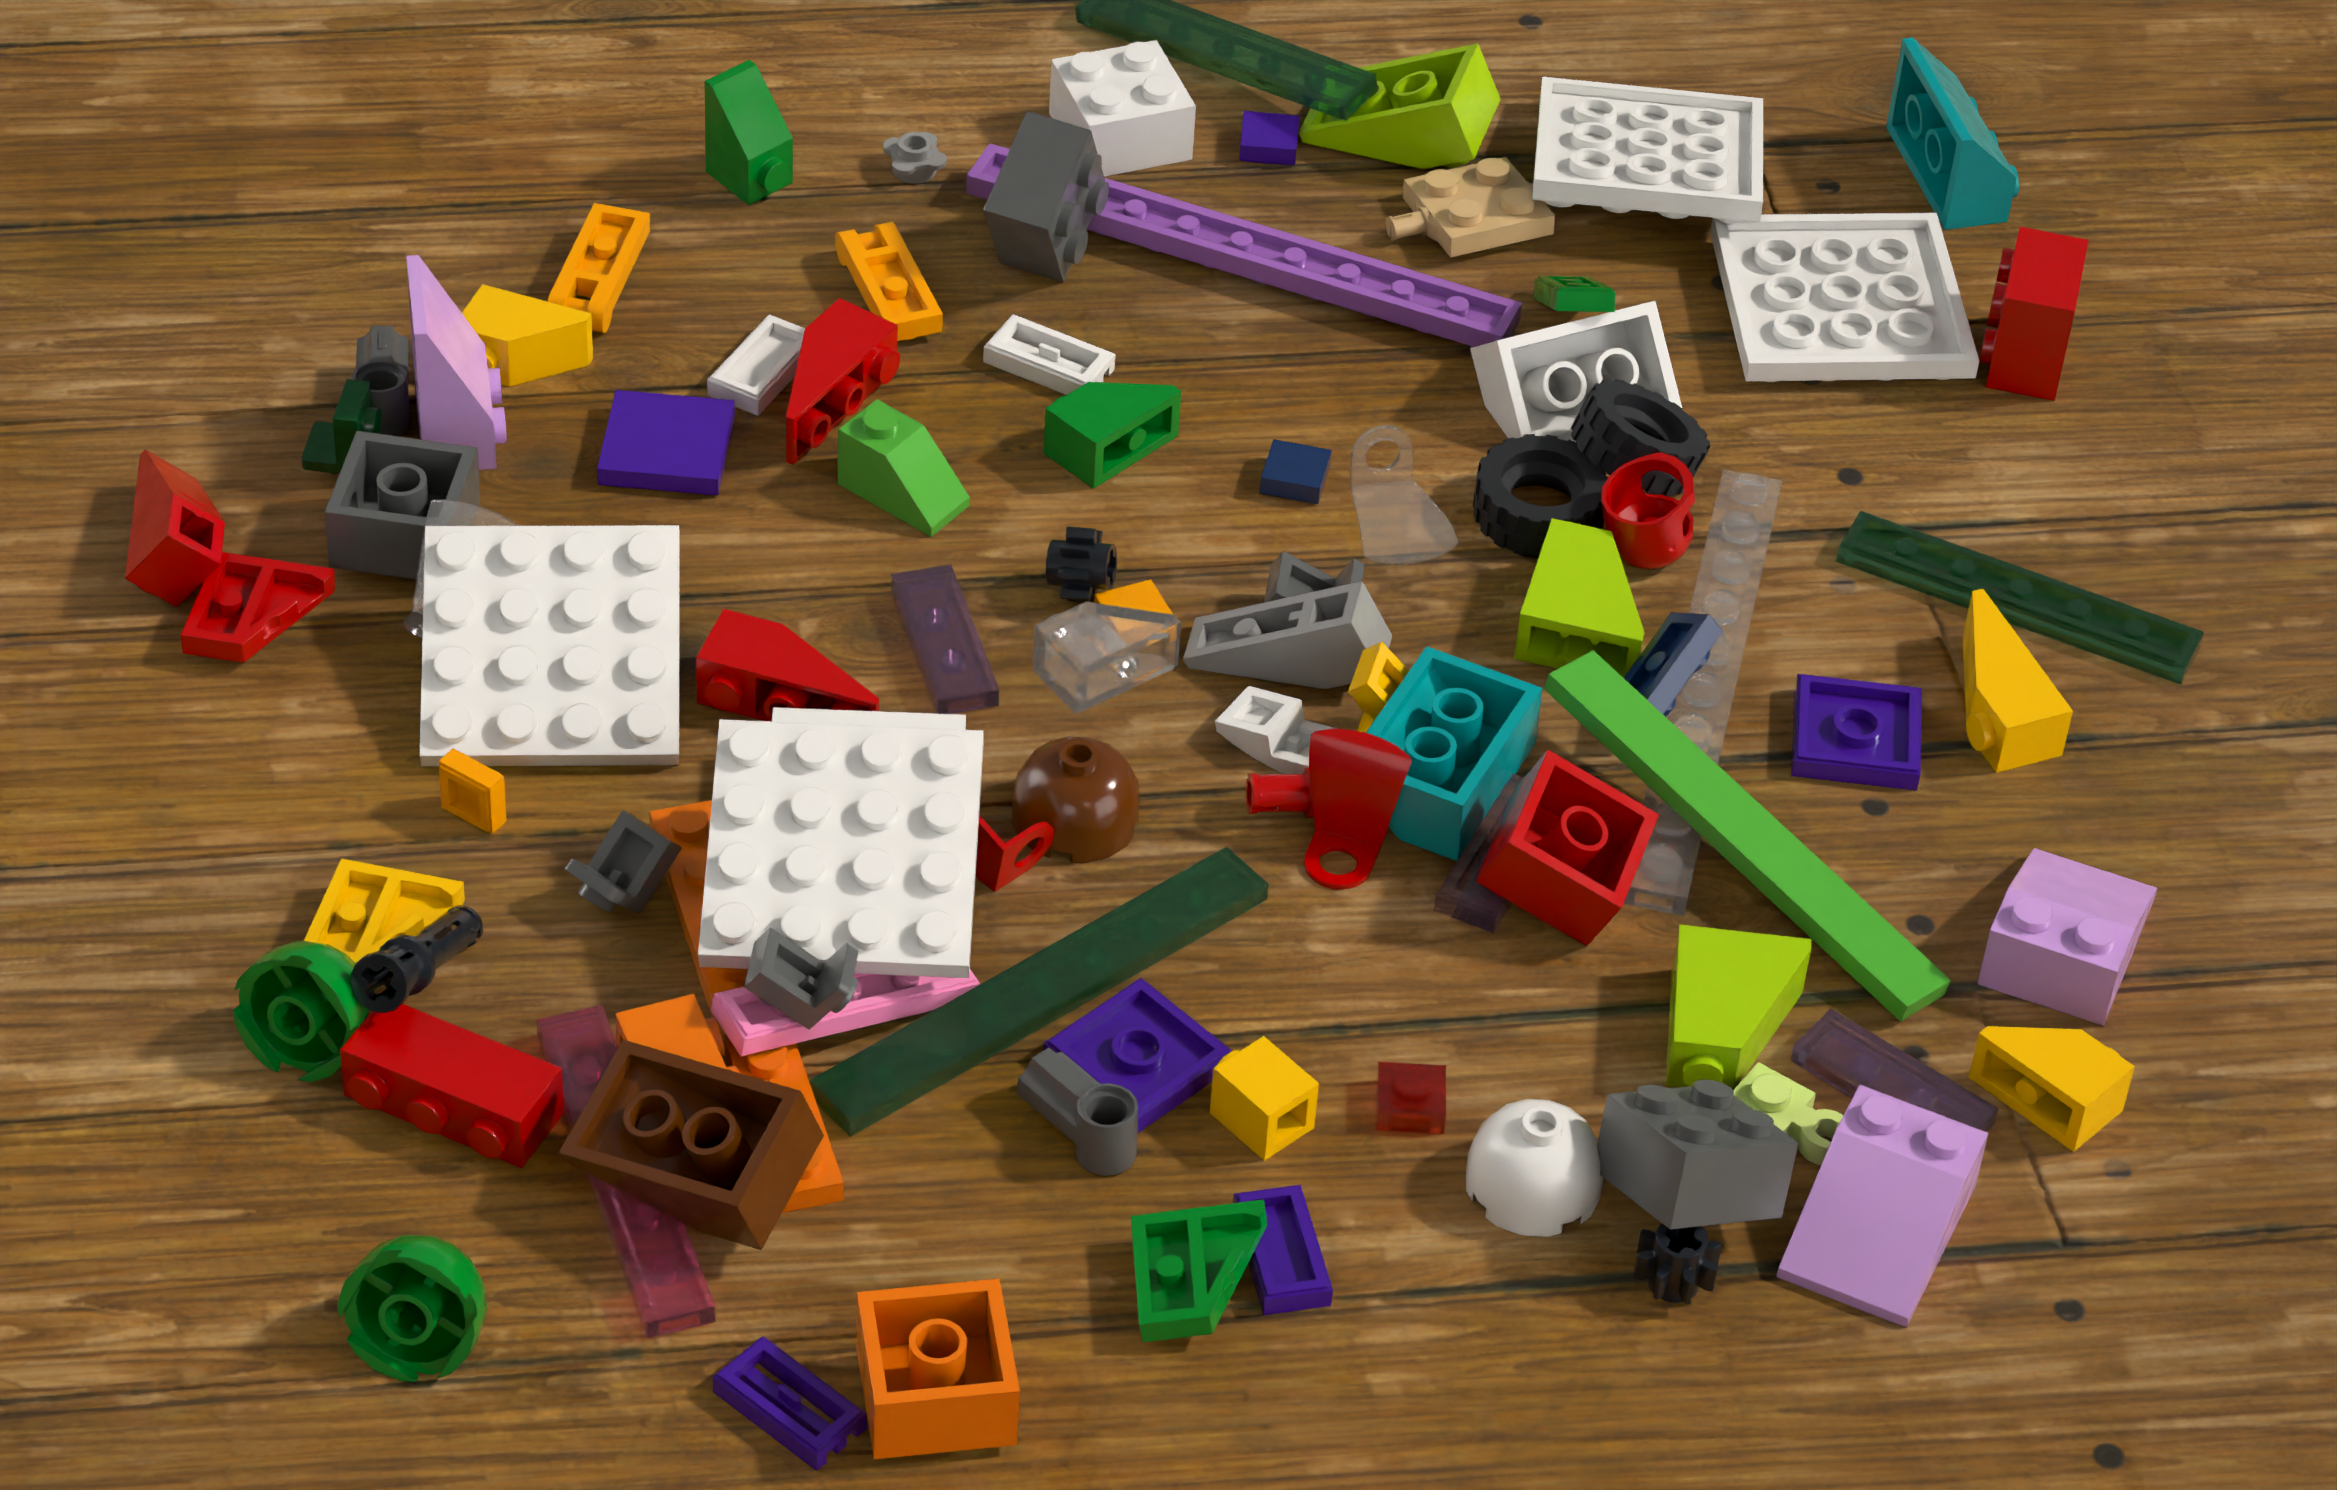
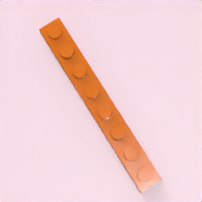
(689, 828)

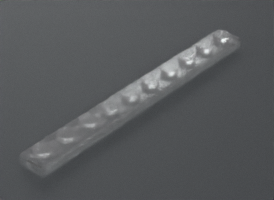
(1728, 593)

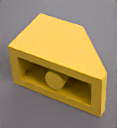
(529, 335)
(2053, 1078)

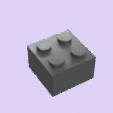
(1046, 197)
(385, 497)
(1695, 1155)

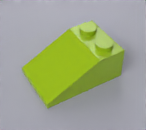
(1422, 115)

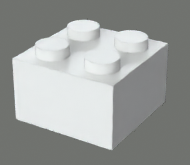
(1128, 102)

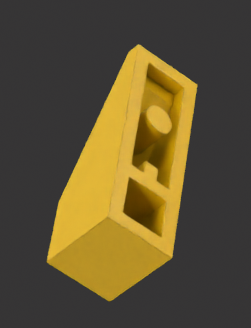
(2009, 699)

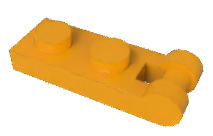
(601, 262)
(890, 279)

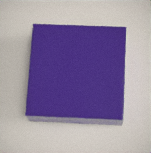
(1269, 138)

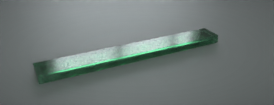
(1037, 991)

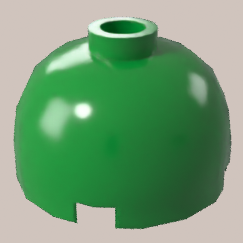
(299, 1008)
(414, 1307)

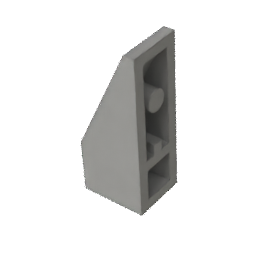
(1291, 640)

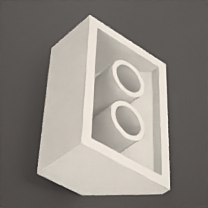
(1545, 375)

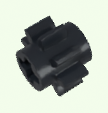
(1081, 564)
(1677, 1262)

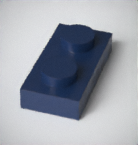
(1672, 657)

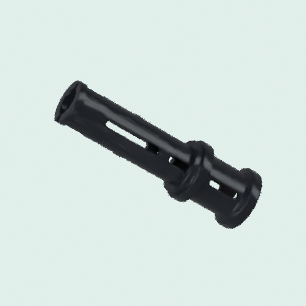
(409, 962)

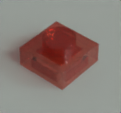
(1411, 1097)

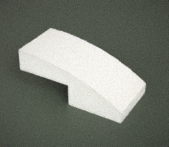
(1269, 729)

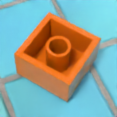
(937, 1368)

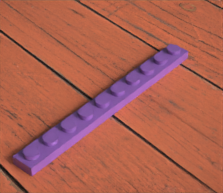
(1287, 261)

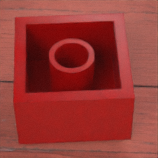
(2033, 312)
(1567, 848)

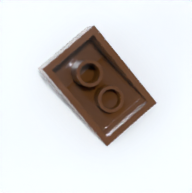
(696, 1141)

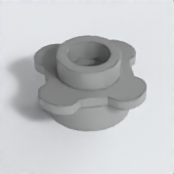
(915, 156)

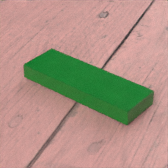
(1574, 294)

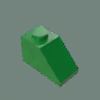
(746, 135)
(1109, 427)

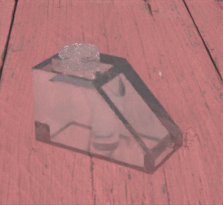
(1103, 651)

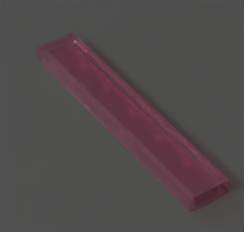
(648, 1242)

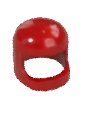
(1648, 527)

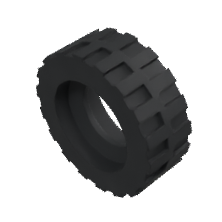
(1630, 422)
(1535, 462)

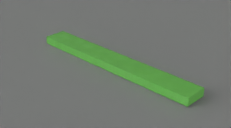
(1748, 836)

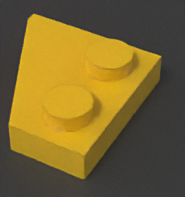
(375, 903)

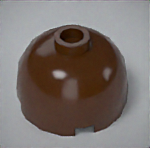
(1083, 793)

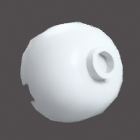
(1534, 1168)

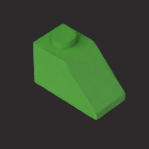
(899, 468)

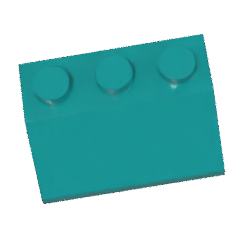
(1948, 143)
(1465, 741)

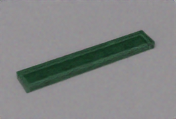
(1235, 52)
(2021, 596)

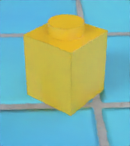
(1263, 1097)

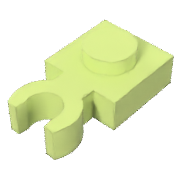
(1791, 1110)

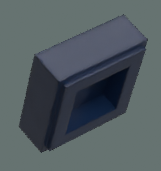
(1295, 471)

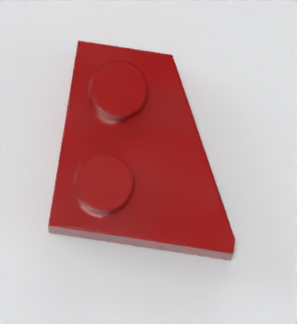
(251, 604)

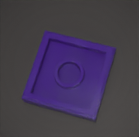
(666, 442)
(1856, 732)
(1145, 1047)

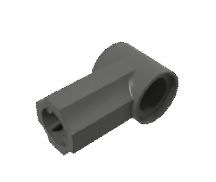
(384, 362)
(1091, 1114)

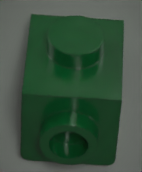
(330, 441)

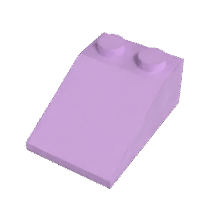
(451, 371)
(2065, 935)
(1883, 1205)

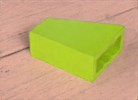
(1579, 602)
(1729, 1000)

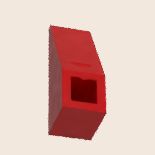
(839, 365)
(172, 532)
(764, 665)

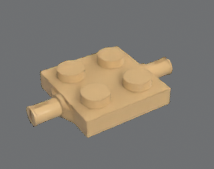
(1472, 208)

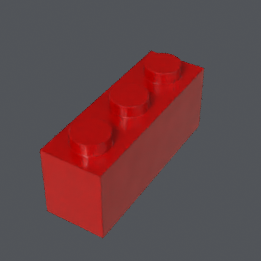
(453, 1083)

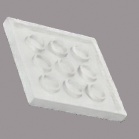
(1649, 150)
(1844, 298)
(551, 645)
(844, 843)

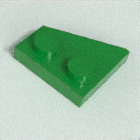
(1191, 1265)

